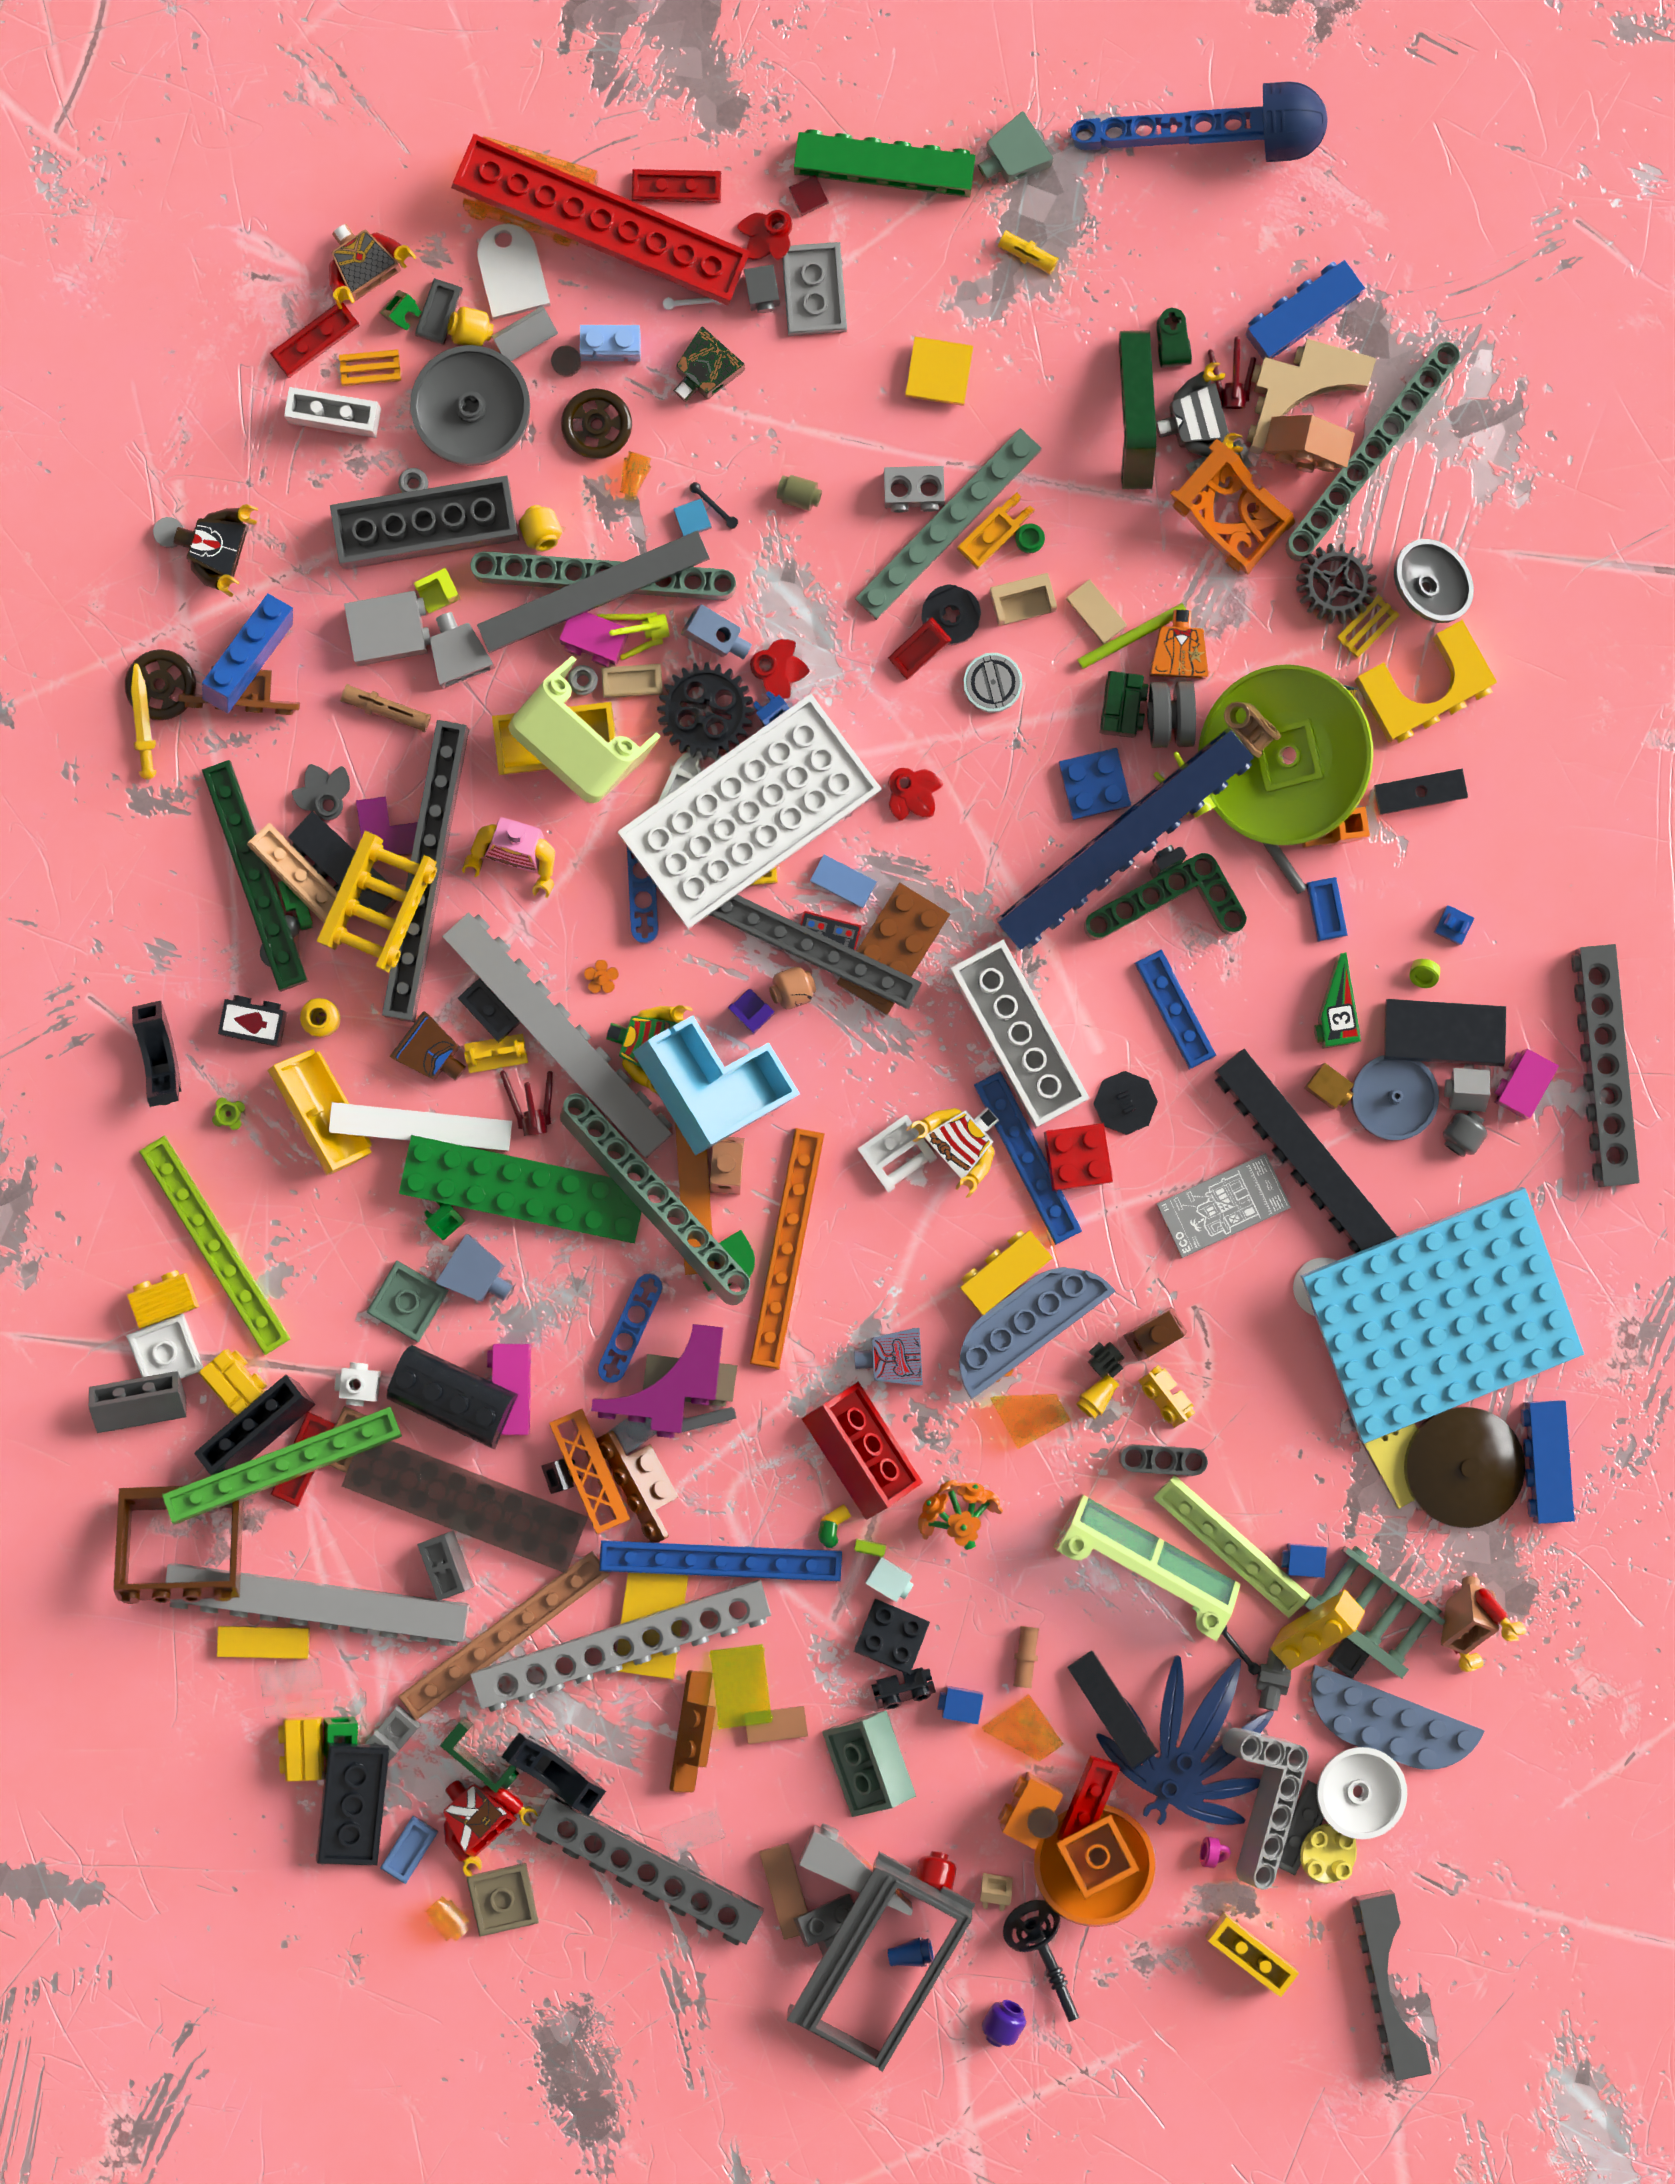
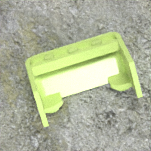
(570, 745)

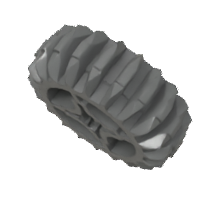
(1348, 588)

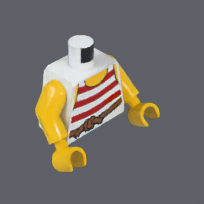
(960, 1142)

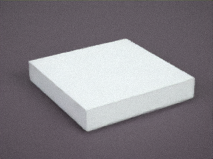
(166, 1348)

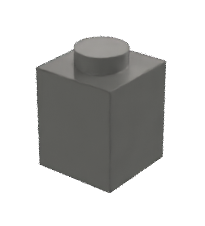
(762, 288)

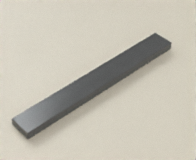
(593, 591)
(819, 950)

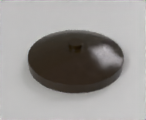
(1464, 1467)

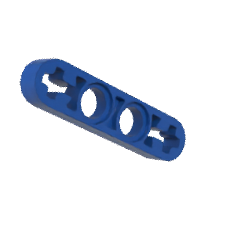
(636, 886)
(635, 1330)

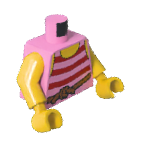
(515, 846)

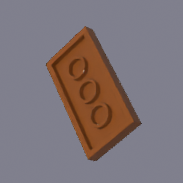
(899, 939)

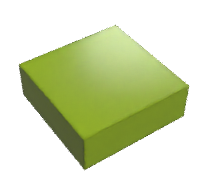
(870, 1547)

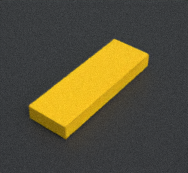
(263, 1642)

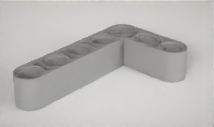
(1274, 1802)

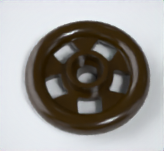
(621, 422)
(166, 660)

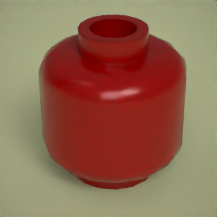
(936, 1870)

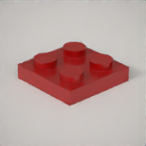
(1078, 1157)

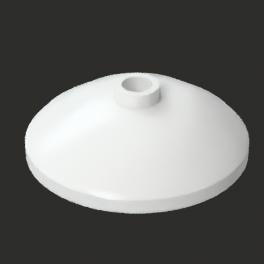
(1381, 1798)

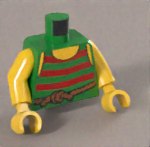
(640, 1029)

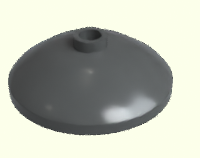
(1433, 580)

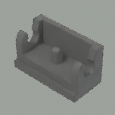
(445, 1565)

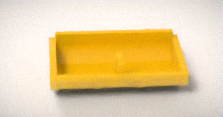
(515, 758)
(309, 1093)

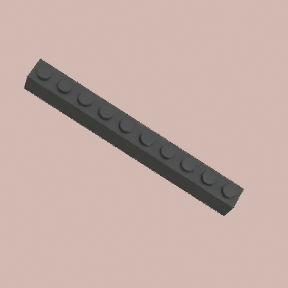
(432, 841)

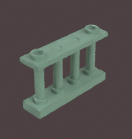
(1370, 1640)

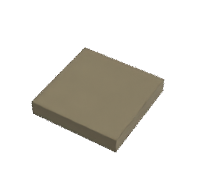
(502, 1899)

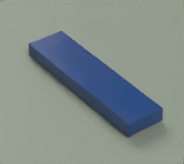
(1175, 1009)

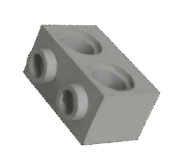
(914, 478)

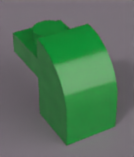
(741, 1251)

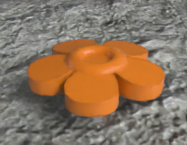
(601, 977)

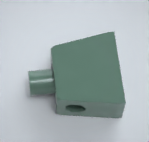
(1016, 151)

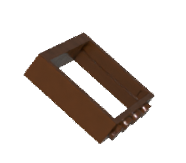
(151, 1499)

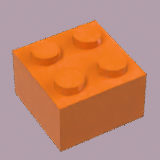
(1029, 1794)
(1097, 1857)

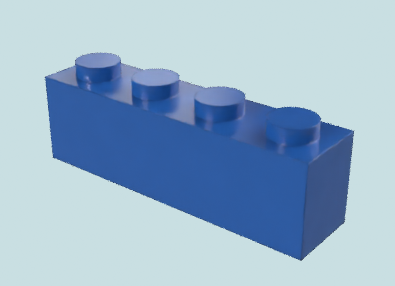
(1305, 310)
(247, 653)
(1548, 1461)

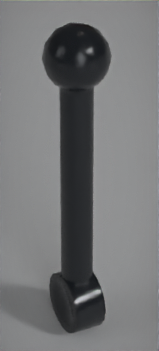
(731, 522)
(1253, 1667)

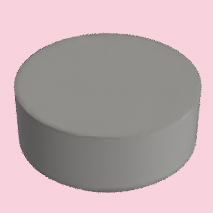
(165, 530)

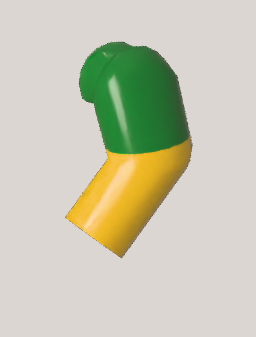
(829, 1525)

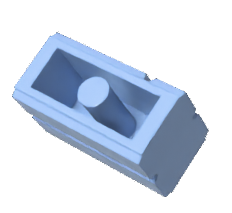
(610, 342)

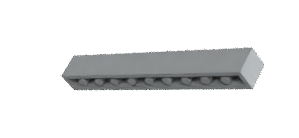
(557, 1035)
(330, 1605)

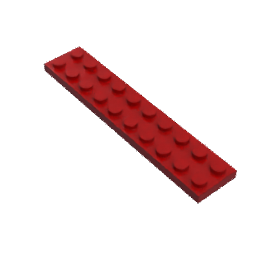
(600, 219)

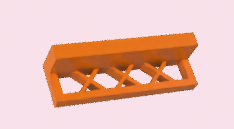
(599, 1467)

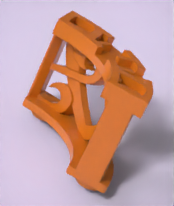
(1215, 469)

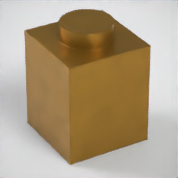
(1330, 1087)

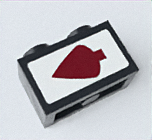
(252, 1022)

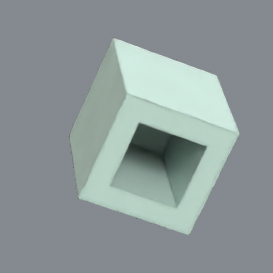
(890, 1580)

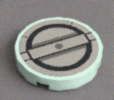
(993, 682)

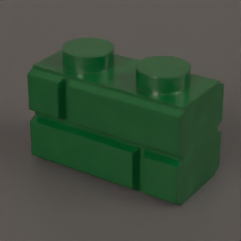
(1122, 704)

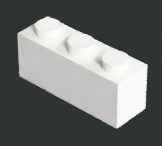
(332, 412)

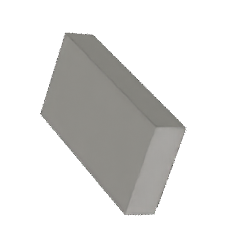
(525, 334)

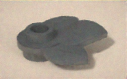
(320, 788)

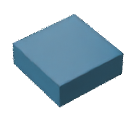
(692, 517)

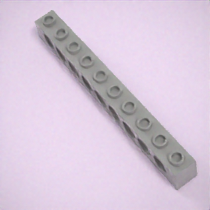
(487, 1679)

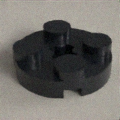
(957, 599)

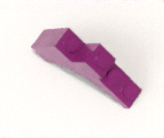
(692, 1376)

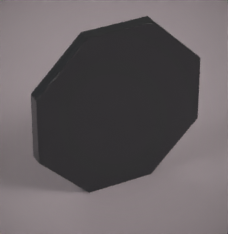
(1125, 1102)

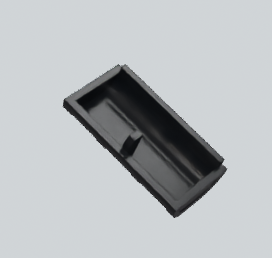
(451, 1396)

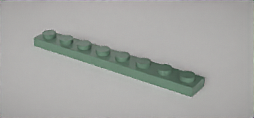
(948, 524)

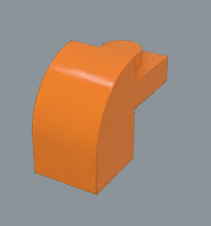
(1351, 830)

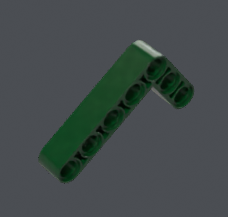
(1137, 409)
(1167, 894)

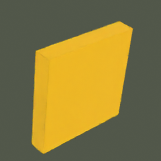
(939, 371)

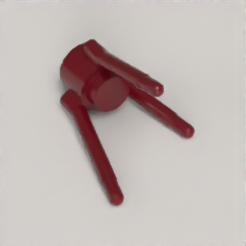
(1234, 394)
(533, 1120)

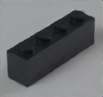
(333, 858)
(256, 1426)

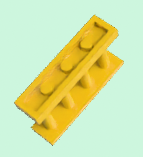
(347, 904)

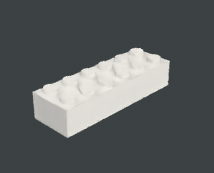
(1019, 1033)

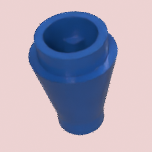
(912, 1953)

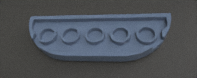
(1027, 1323)
(1390, 1723)

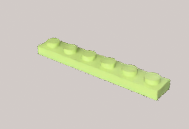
(1231, 1546)

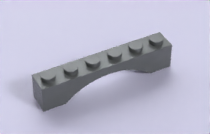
(1379, 1924)

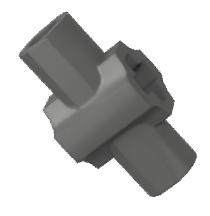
(1272, 1681)

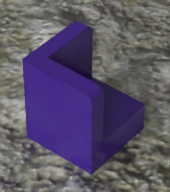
(751, 1011)

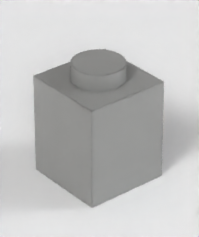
(1468, 1089)

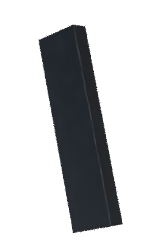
(1113, 1709)

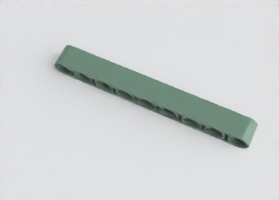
(1379, 438)
(589, 567)
(656, 1212)

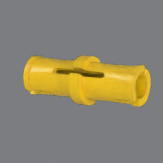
(1028, 252)

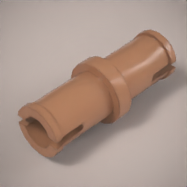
(1026, 1657)

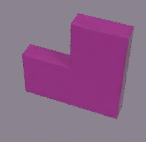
(375, 819)

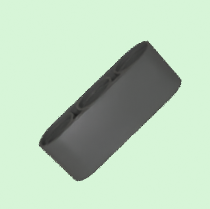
(1176, 1467)

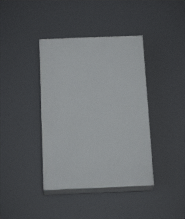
(814, 289)

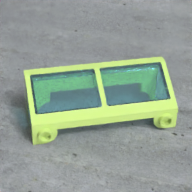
(1101, 1529)

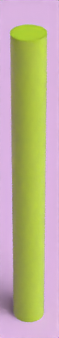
(1128, 637)

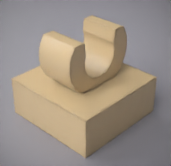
(996, 1890)

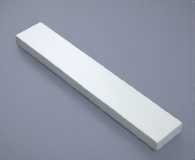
(402, 1124)

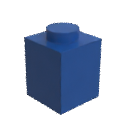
(1304, 1560)
(961, 1704)

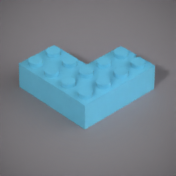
(703, 1094)

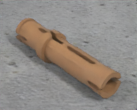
(375, 704)

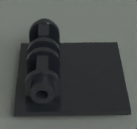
(892, 1636)

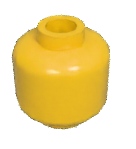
(469, 327)
(540, 528)
(312, 1010)

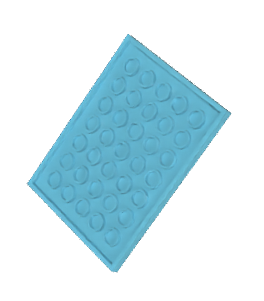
(1442, 1314)

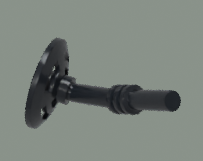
(1041, 1938)

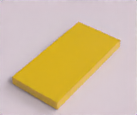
(644, 1596)

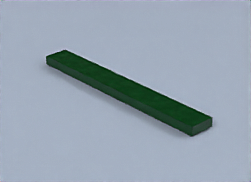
(255, 876)

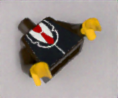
(217, 545)

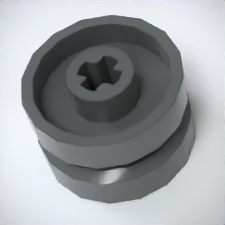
(1170, 714)

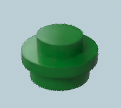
(1030, 538)

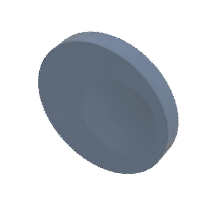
(1395, 1098)

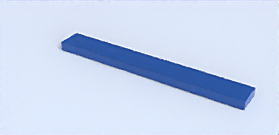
(720, 1560)

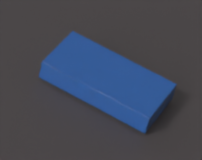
(1326, 909)

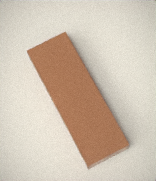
(784, 1887)

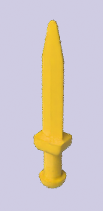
(142, 724)

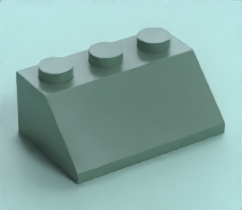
(869, 1764)

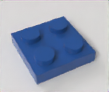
(1094, 783)

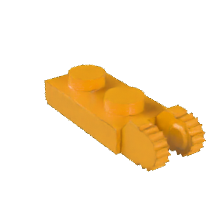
(993, 533)

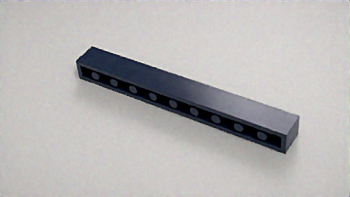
(1125, 838)

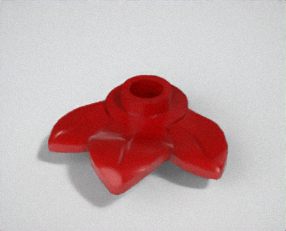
(763, 236)
(783, 670)
(916, 796)

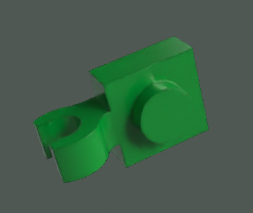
(292, 903)

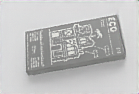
(1223, 1205)

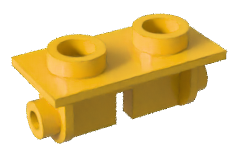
(493, 1055)
(1157, 1387)

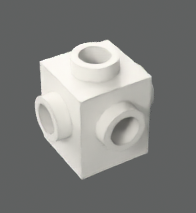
(369, 1384)

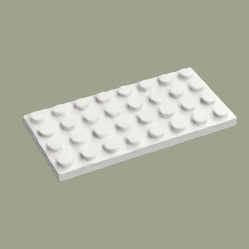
(749, 811)

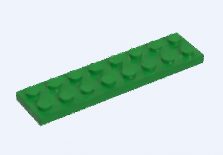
(518, 1189)

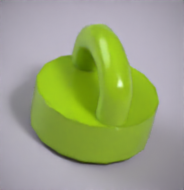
(1424, 973)

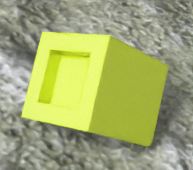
(437, 590)

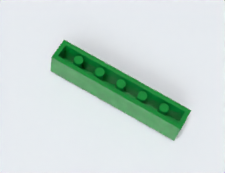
(884, 163)

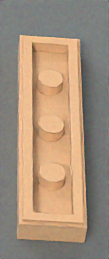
(294, 870)

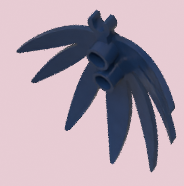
(1178, 1771)

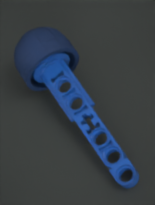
(1288, 122)

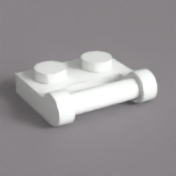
(889, 1146)

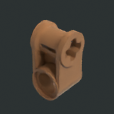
(1254, 731)

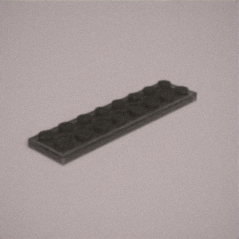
(468, 1503)

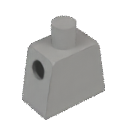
(457, 652)

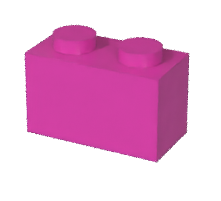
(591, 636)
(1525, 1083)

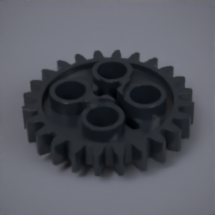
(714, 685)

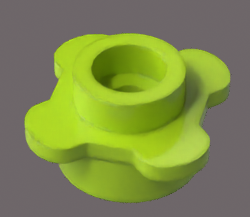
(220, 1113)

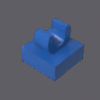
(771, 710)
(1454, 925)

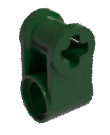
(1174, 344)

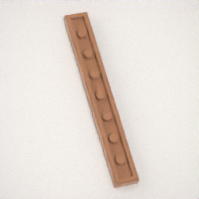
(503, 1635)

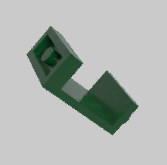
(470, 1762)

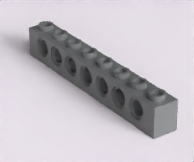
(1614, 1050)
(719, 1897)

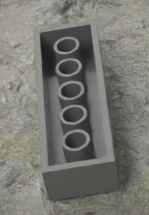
(424, 522)

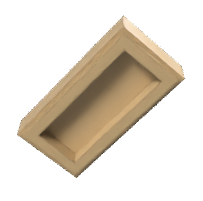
(1096, 611)
(632, 681)

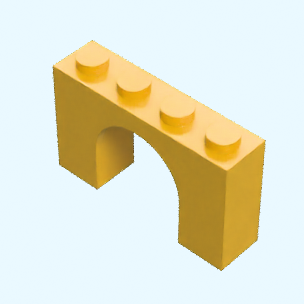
(1468, 678)

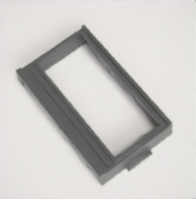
(850, 1938)

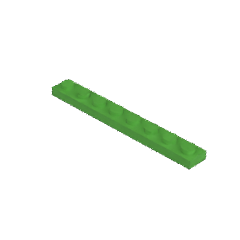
(281, 1465)

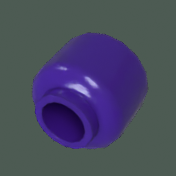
(1004, 2023)

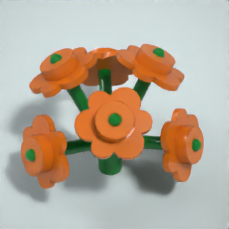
(960, 1525)

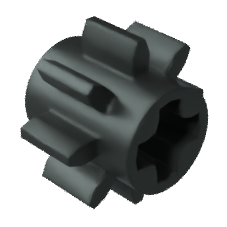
(1106, 1359)

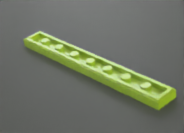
(215, 1245)

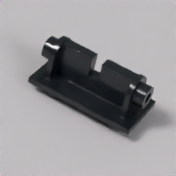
(893, 1694)

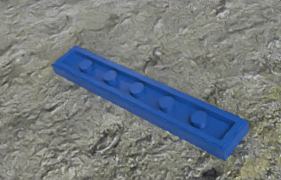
(1027, 1158)

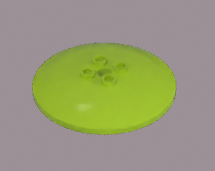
(1332, 761)

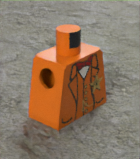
(1180, 649)

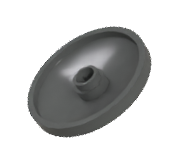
(470, 405)

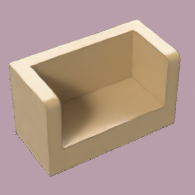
(1023, 599)

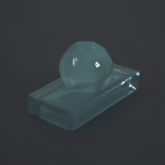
(633, 1434)

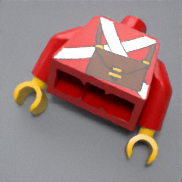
(478, 1819)

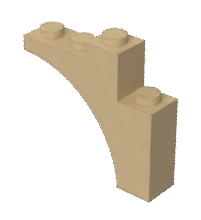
(1319, 371)

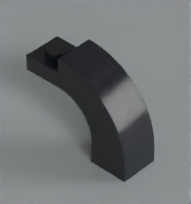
(158, 1053)
(555, 1772)

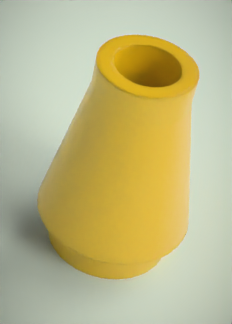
(1096, 1398)

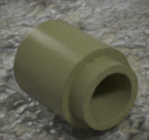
(799, 492)

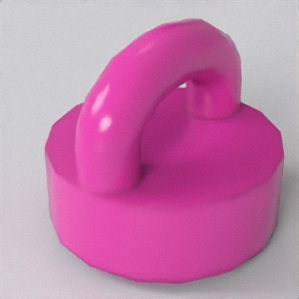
(1210, 1852)

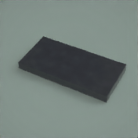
(1445, 1032)
(352, 1804)

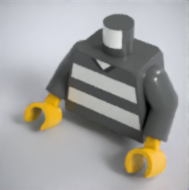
(1198, 415)

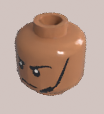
(792, 988)

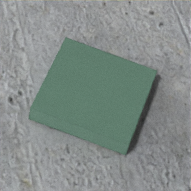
(407, 1301)

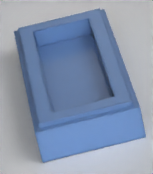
(843, 881)
(409, 1849)

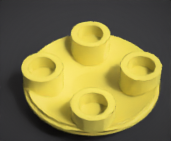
(1328, 1855)

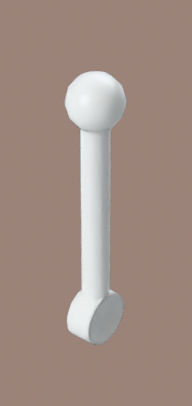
(669, 303)

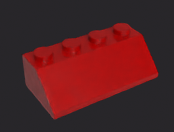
(862, 1450)

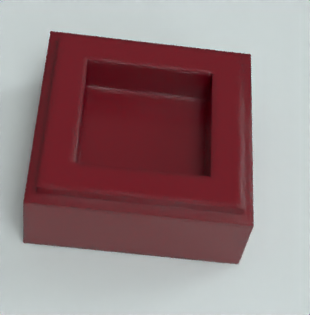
(808, 195)

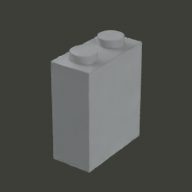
(387, 628)

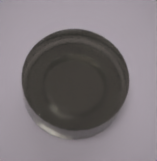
(566, 361)
(1042, 1822)

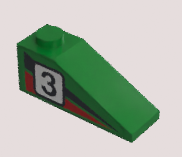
(1338, 1013)

